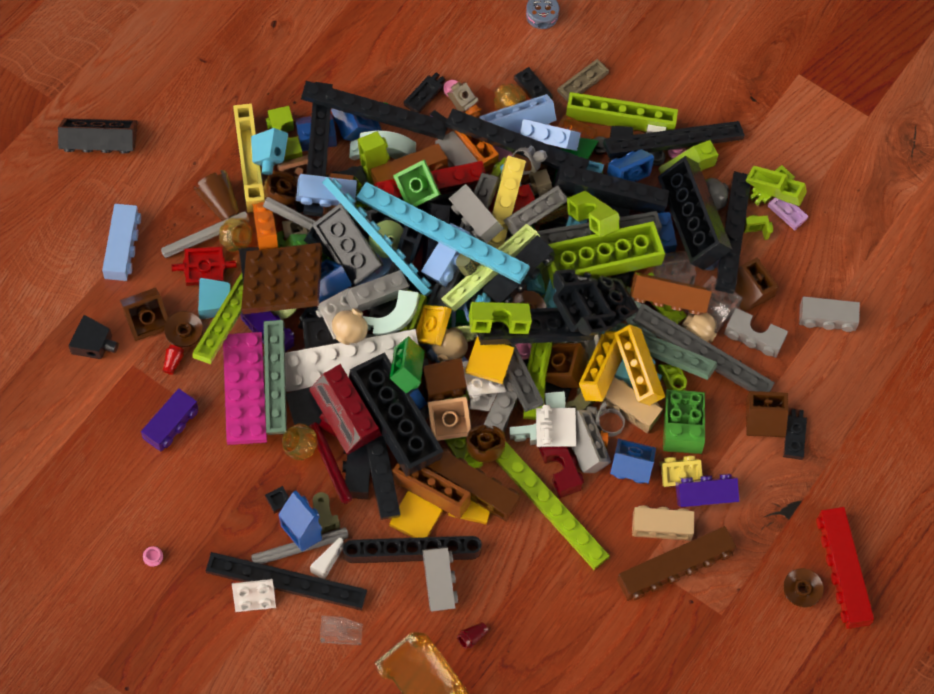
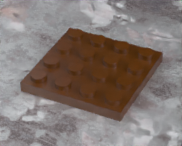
(282, 278)

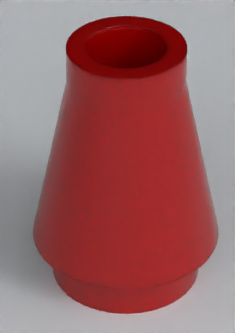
(172, 359)

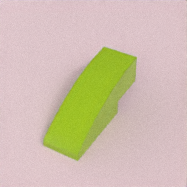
(777, 185)

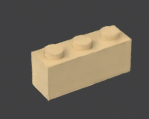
(623, 399)
(663, 523)

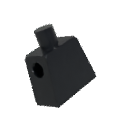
(92, 339)

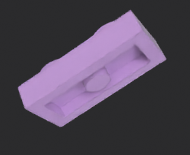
(788, 213)

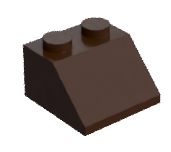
(145, 313)
(566, 365)
(444, 380)

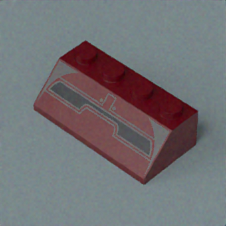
(344, 409)

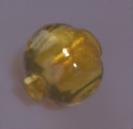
(508, 95)
(235, 237)
(299, 442)

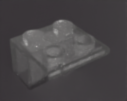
(676, 267)
(721, 304)

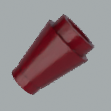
(471, 635)

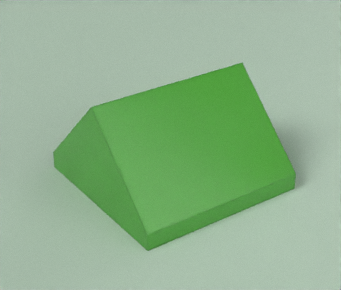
(417, 184)

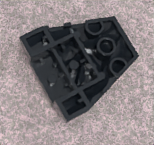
(590, 302)

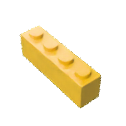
(639, 365)
(601, 368)

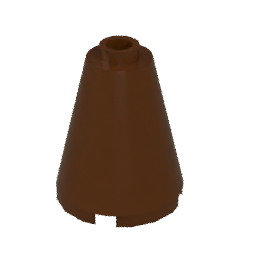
(218, 194)

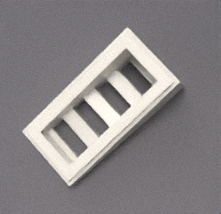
(325, 562)

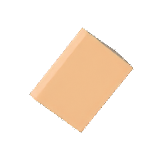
(449, 418)

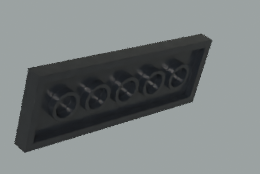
(545, 327)

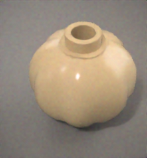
(701, 325)
(349, 326)
(452, 347)

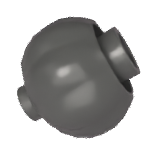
(719, 192)

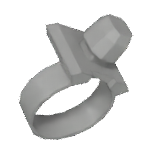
(535, 158)
(598, 413)

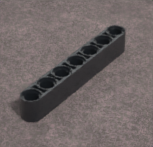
(403, 544)

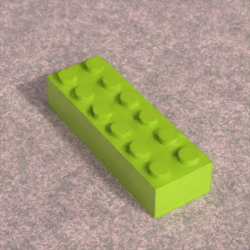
(611, 254)

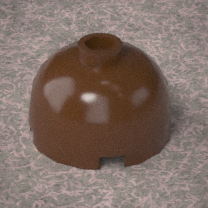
(281, 188)
(485, 443)

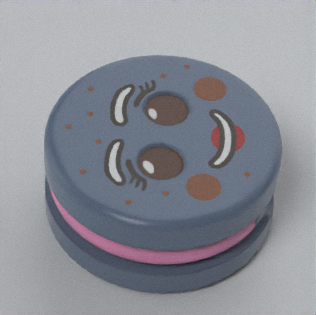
(542, 13)

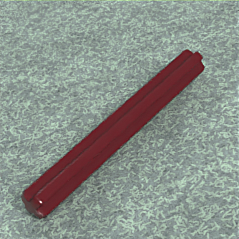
(331, 465)

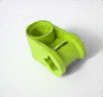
(671, 376)

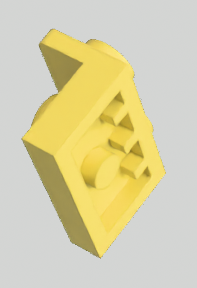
(675, 469)

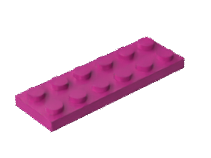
(244, 388)

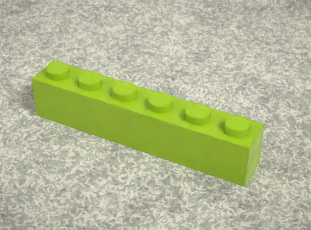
(619, 112)

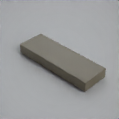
(584, 79)

